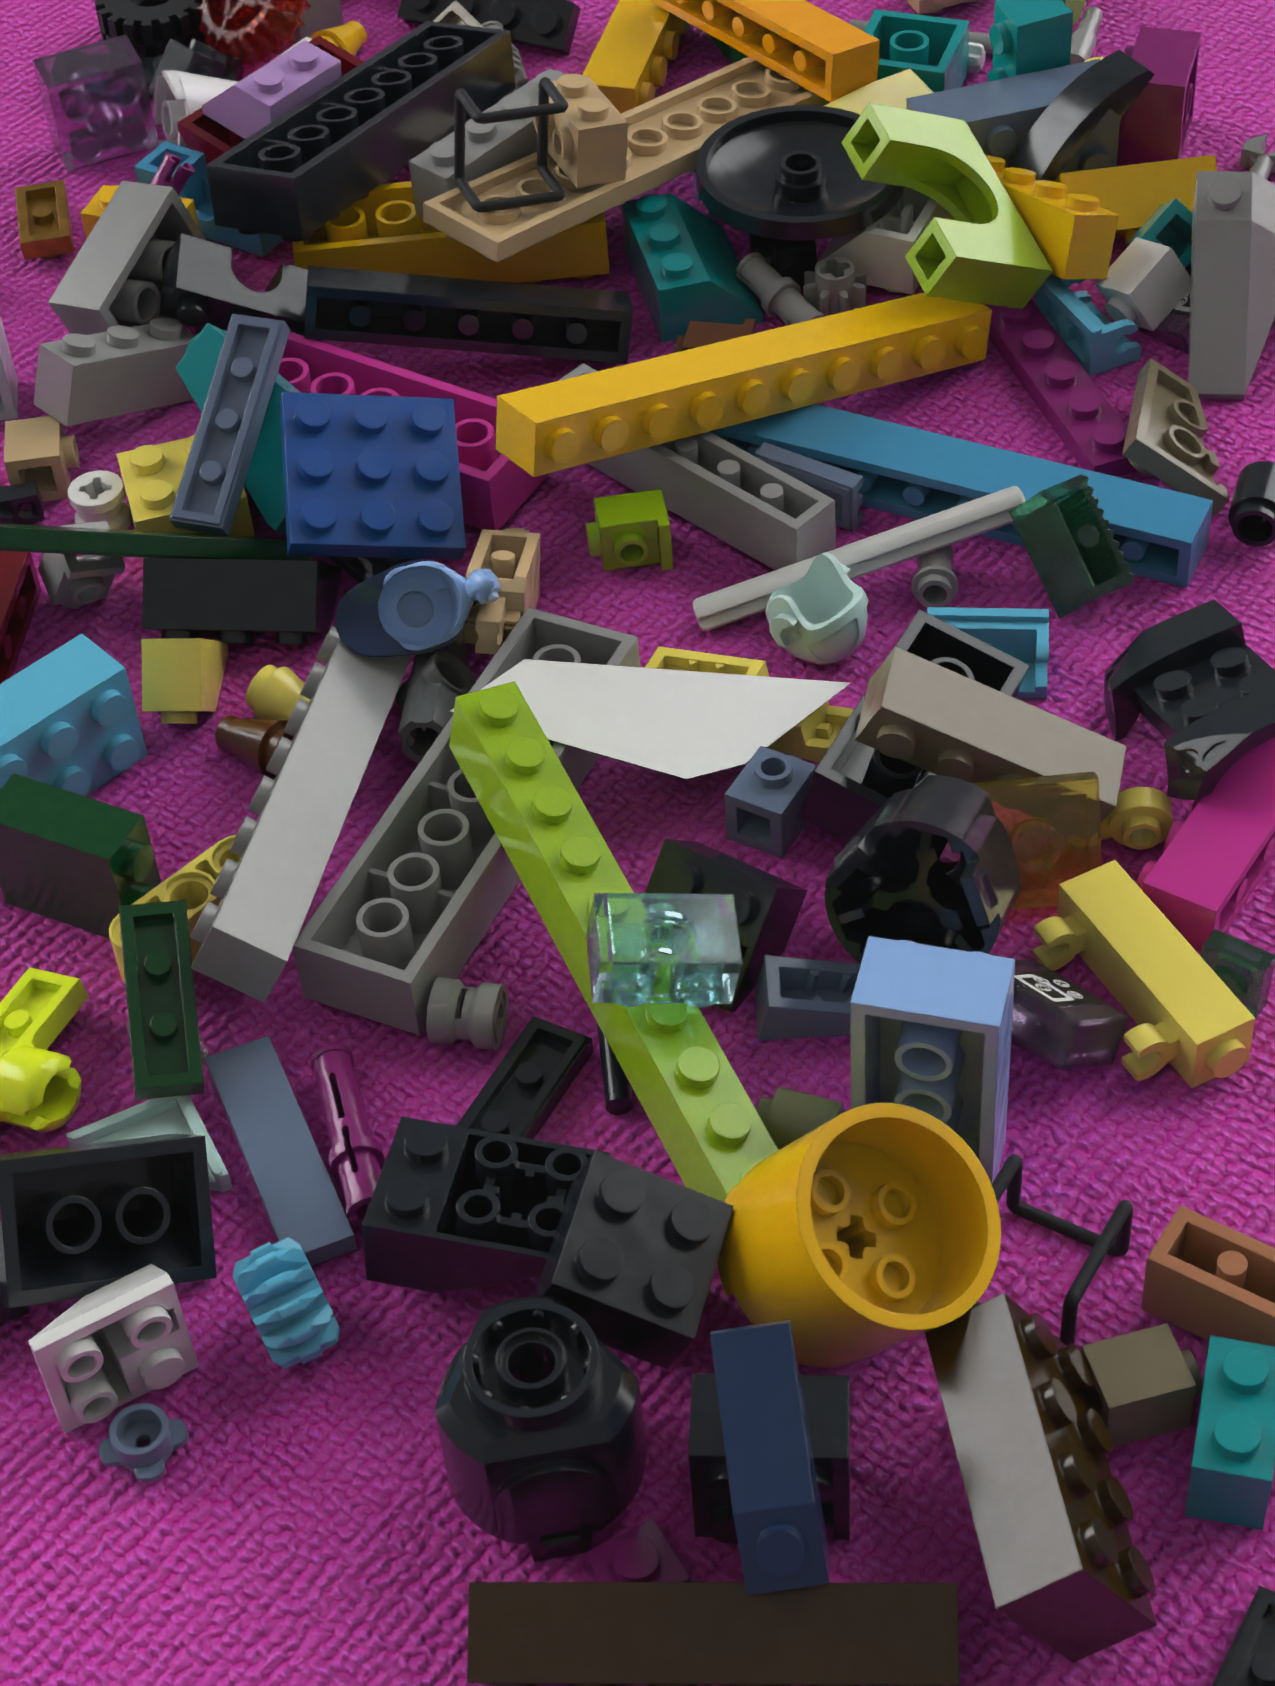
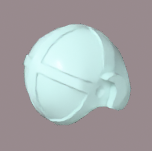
(820, 614)

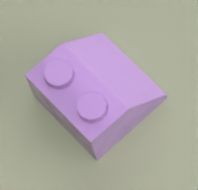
(273, 89)

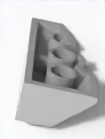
(1230, 280)

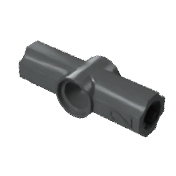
(431, 694)

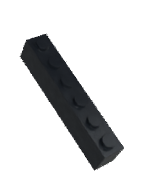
(467, 315)

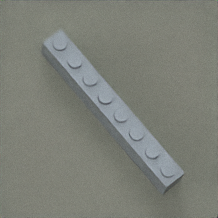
(298, 819)

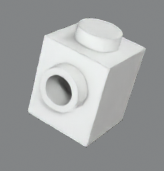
(1144, 284)

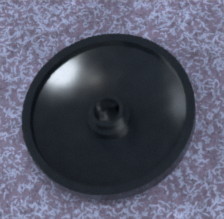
(789, 175)

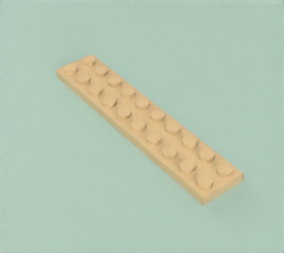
(660, 146)

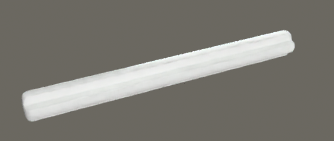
(865, 555)

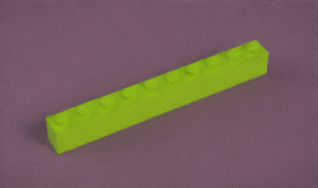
(562, 862)

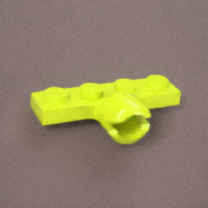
(35, 1083)

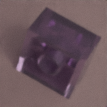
(96, 102)

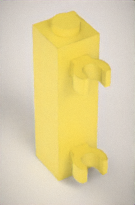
(1154, 974)

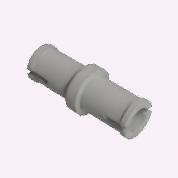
(778, 294)

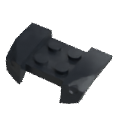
(1198, 691)

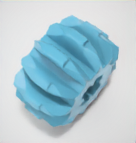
(286, 1303)

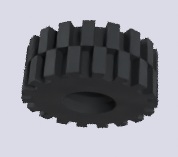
(150, 23)

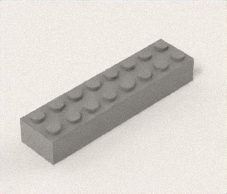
(433, 864)

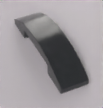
(1077, 110)

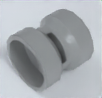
(467, 1013)

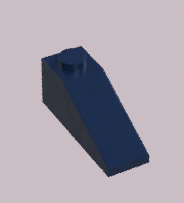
(769, 1459)

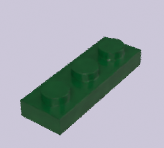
(161, 1000)

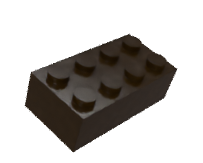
(1040, 1480)

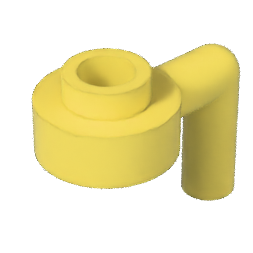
(1139, 819)

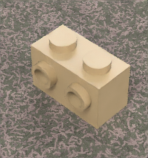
(589, 136)

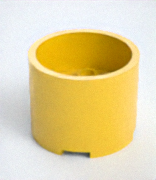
(862, 1234)

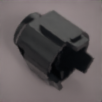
(898, 889)
(540, 1428)

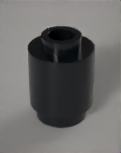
(1254, 504)

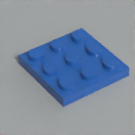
(371, 476)

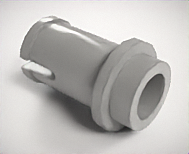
(935, 582)

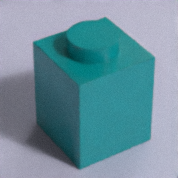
(1170, 227)

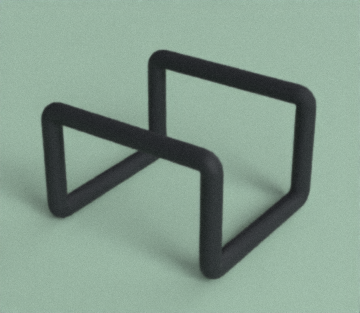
(542, 111)
(1117, 1229)

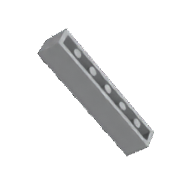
(730, 495)

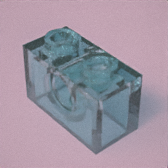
(663, 949)

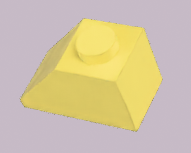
(182, 677)

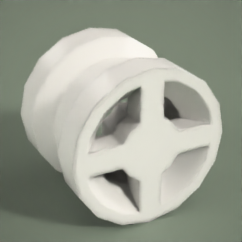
(100, 498)

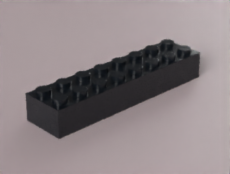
(358, 130)

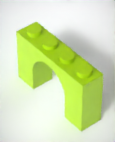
(988, 247)

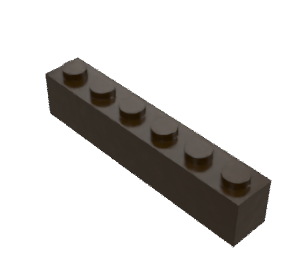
(712, 1634)

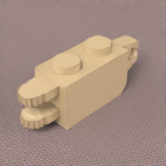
(515, 561)

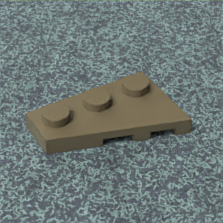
(1168, 433)

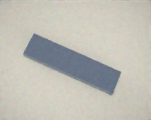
(230, 425)
(280, 1150)

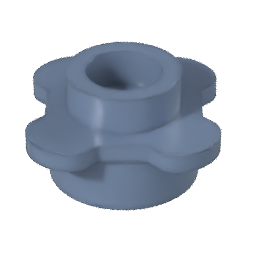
(138, 1424)

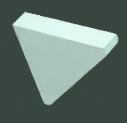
(156, 1118)

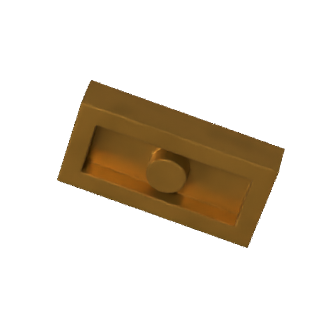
(44, 220)

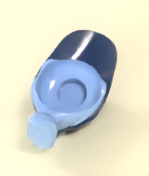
(411, 608)

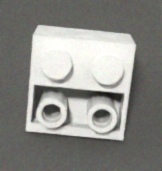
(883, 245)

